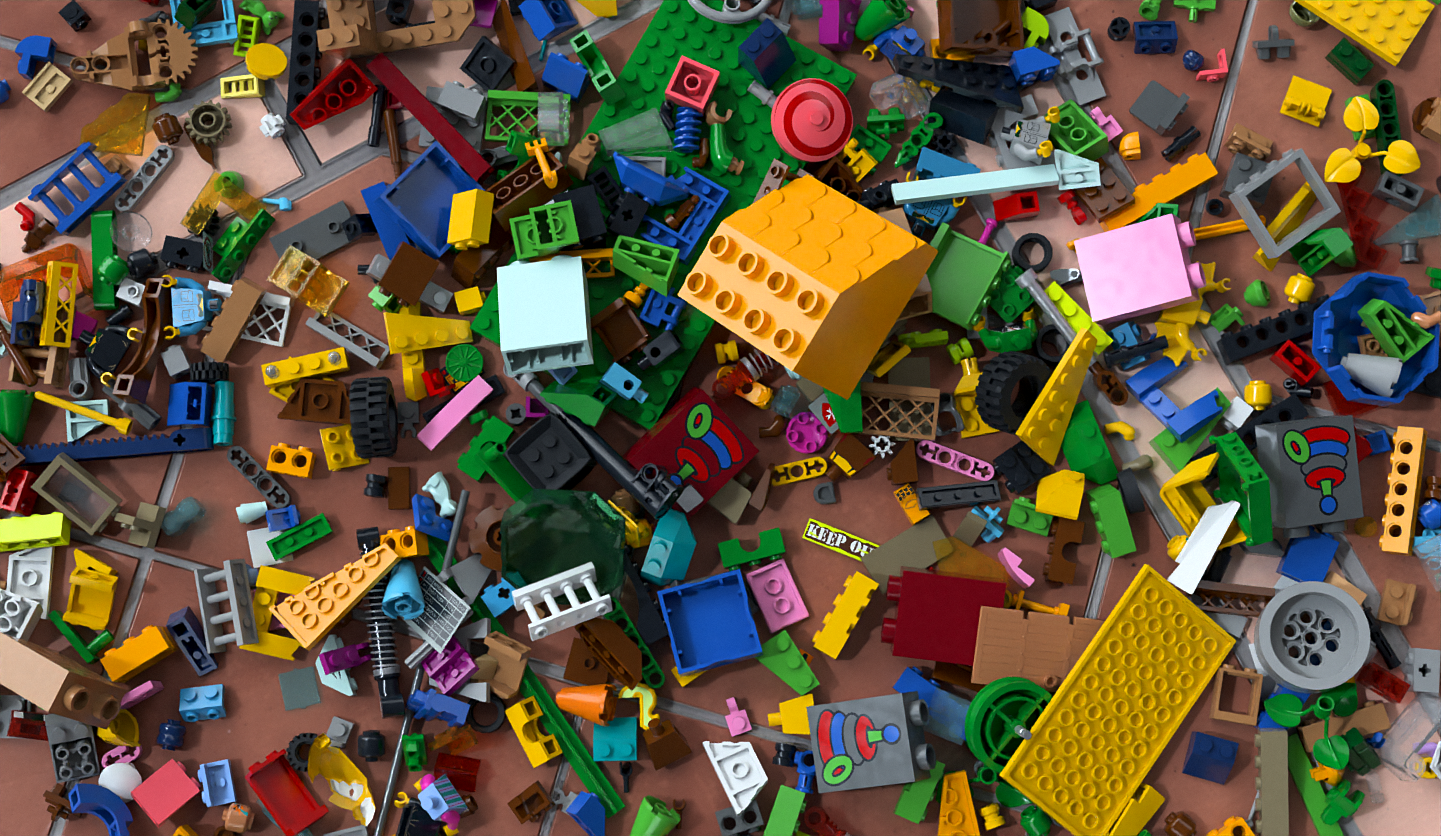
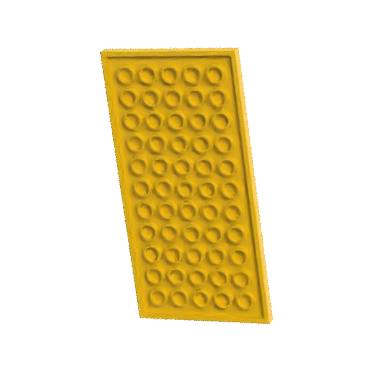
(1118, 706)

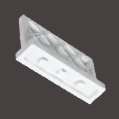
(269, 299)

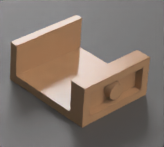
(511, 666)

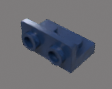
(1155, 37)

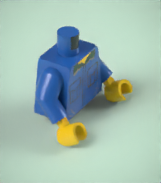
(897, 42)

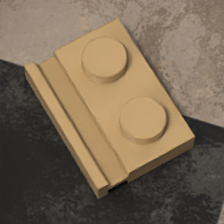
(47, 87)

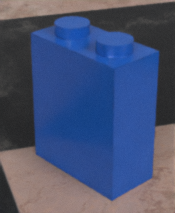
(1308, 557)

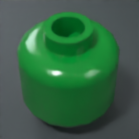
(113, 270)
(1035, 821)

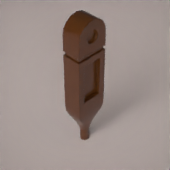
(204, 151)

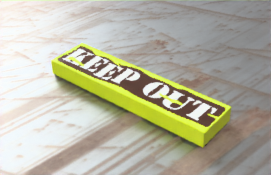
(837, 540)

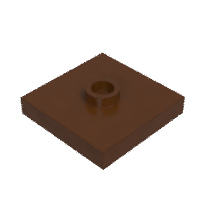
(584, 666)

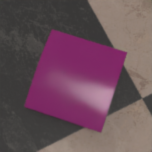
(450, 667)

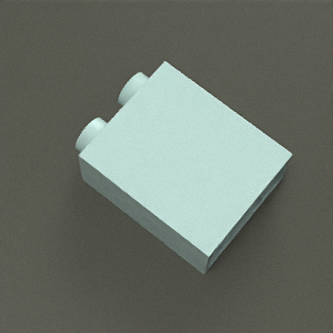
(544, 315)

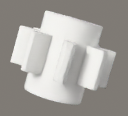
(272, 125)
(877, 450)

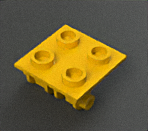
(1305, 101)
(340, 448)
(634, 529)

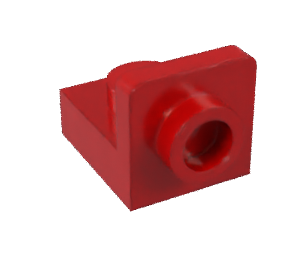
(435, 383)

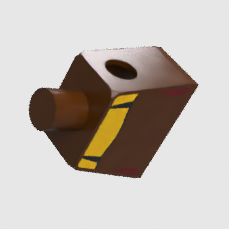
(848, 458)

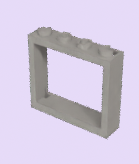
(1255, 225)

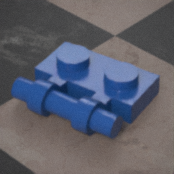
(656, 306)

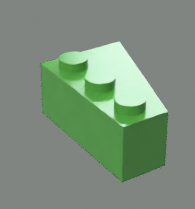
(1393, 330)

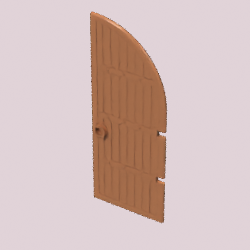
(1031, 648)

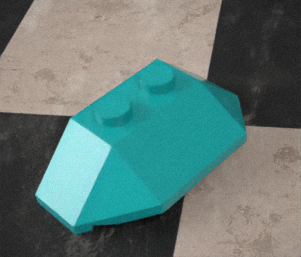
(669, 550)

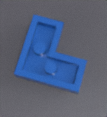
(426, 519)

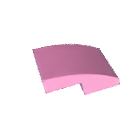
(1011, 564)

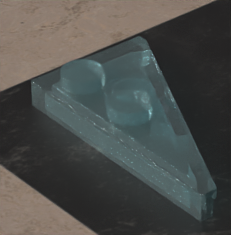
(1419, 224)

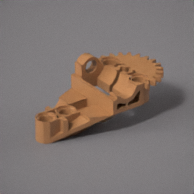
(121, 59)

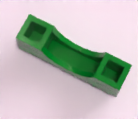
(597, 68)

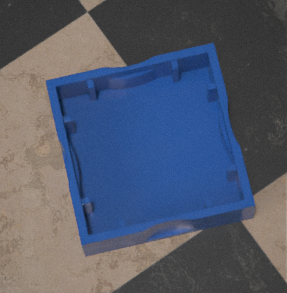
(423, 198)
(710, 623)

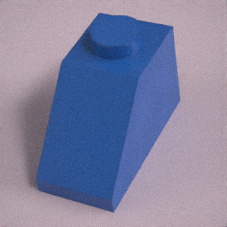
(588, 813)

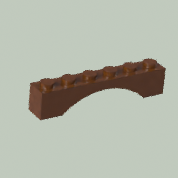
(135, 380)

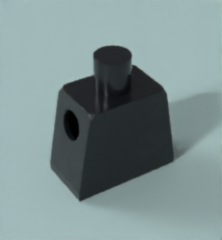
(669, 346)

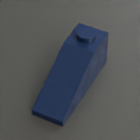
(191, 639)

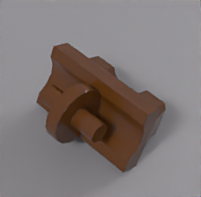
(55, 797)

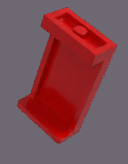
(284, 794)

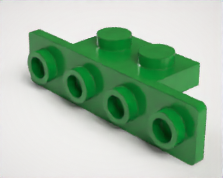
(238, 243)

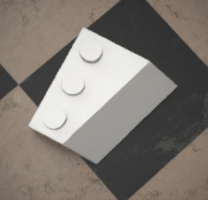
(18, 615)

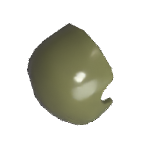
(1301, 15)

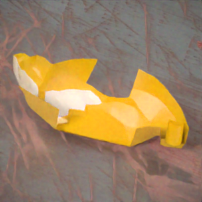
(342, 777)

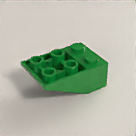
(585, 400)

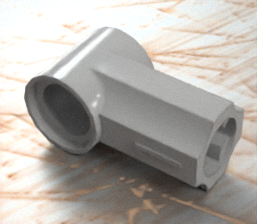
(80, 377)

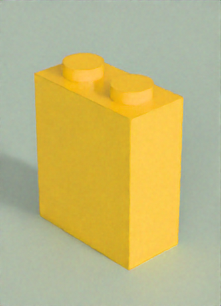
(470, 219)

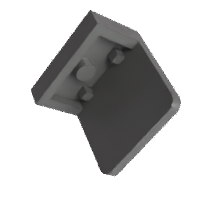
(1158, 107)

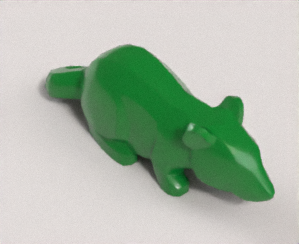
(919, 138)

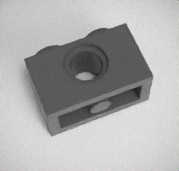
(1397, 191)

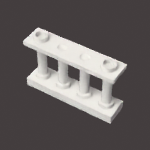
(557, 585)

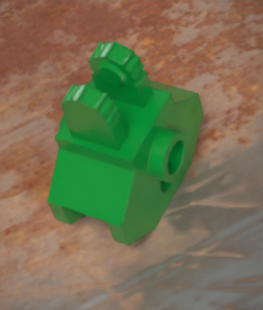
(1339, 804)

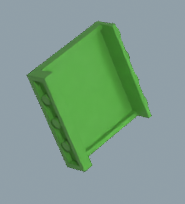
(963, 276)

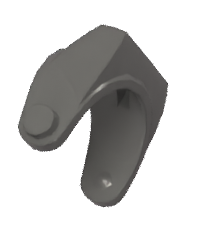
(1066, 276)

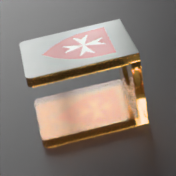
(823, 412)

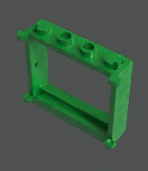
(1255, 508)

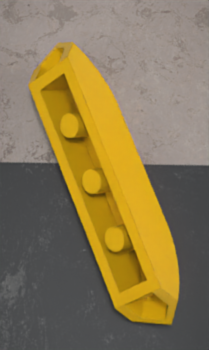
(413, 364)

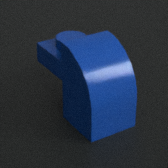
(32, 50)

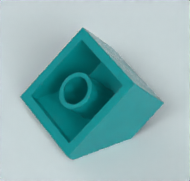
(616, 741)

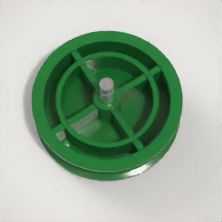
(1003, 718)

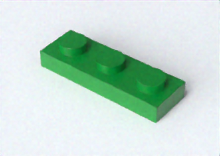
(299, 536)

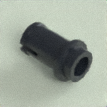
(120, 315)

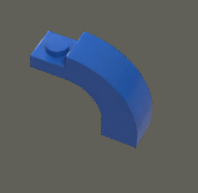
(103, 804)

